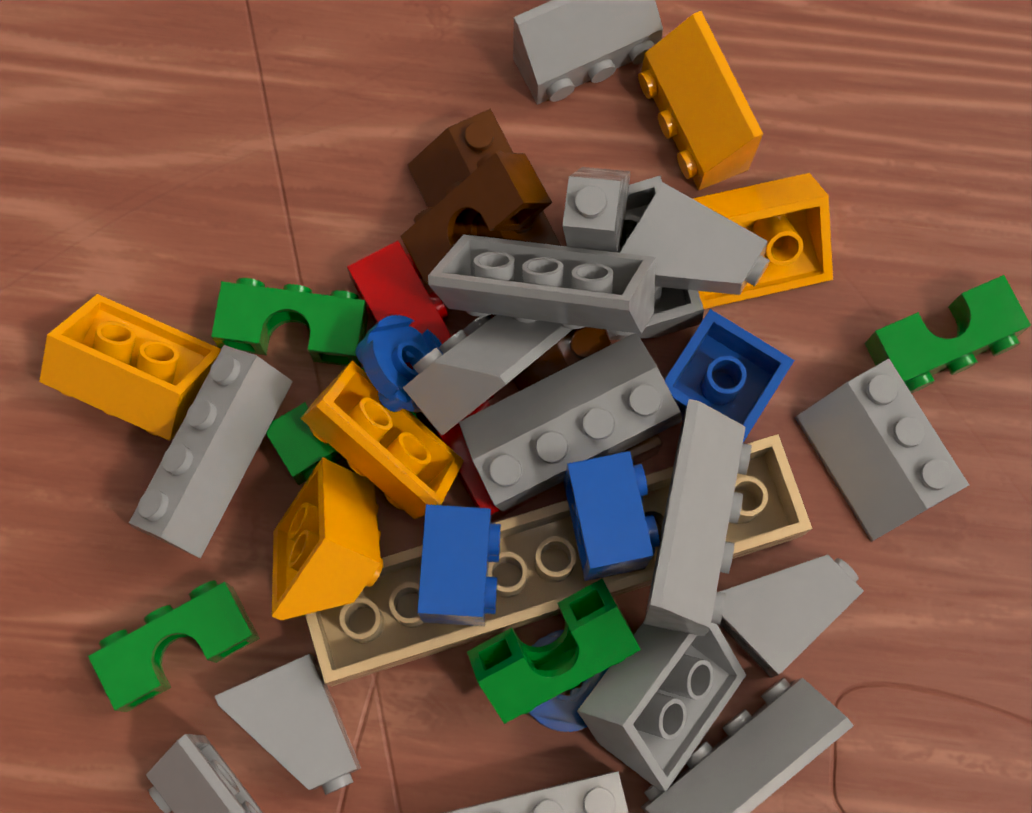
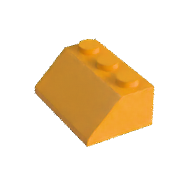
(700, 103)
(793, 220)
(127, 365)
(382, 444)
(326, 543)

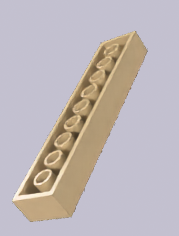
(534, 572)

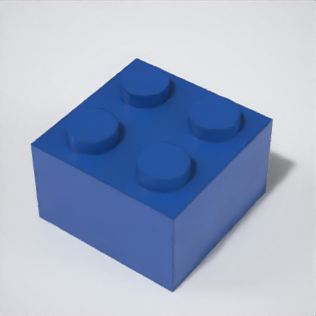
(727, 371)
(609, 515)
(456, 565)

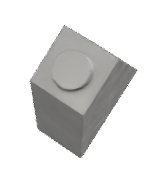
(596, 208)
(696, 246)
(788, 610)
(296, 723)

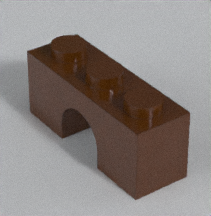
(499, 190)

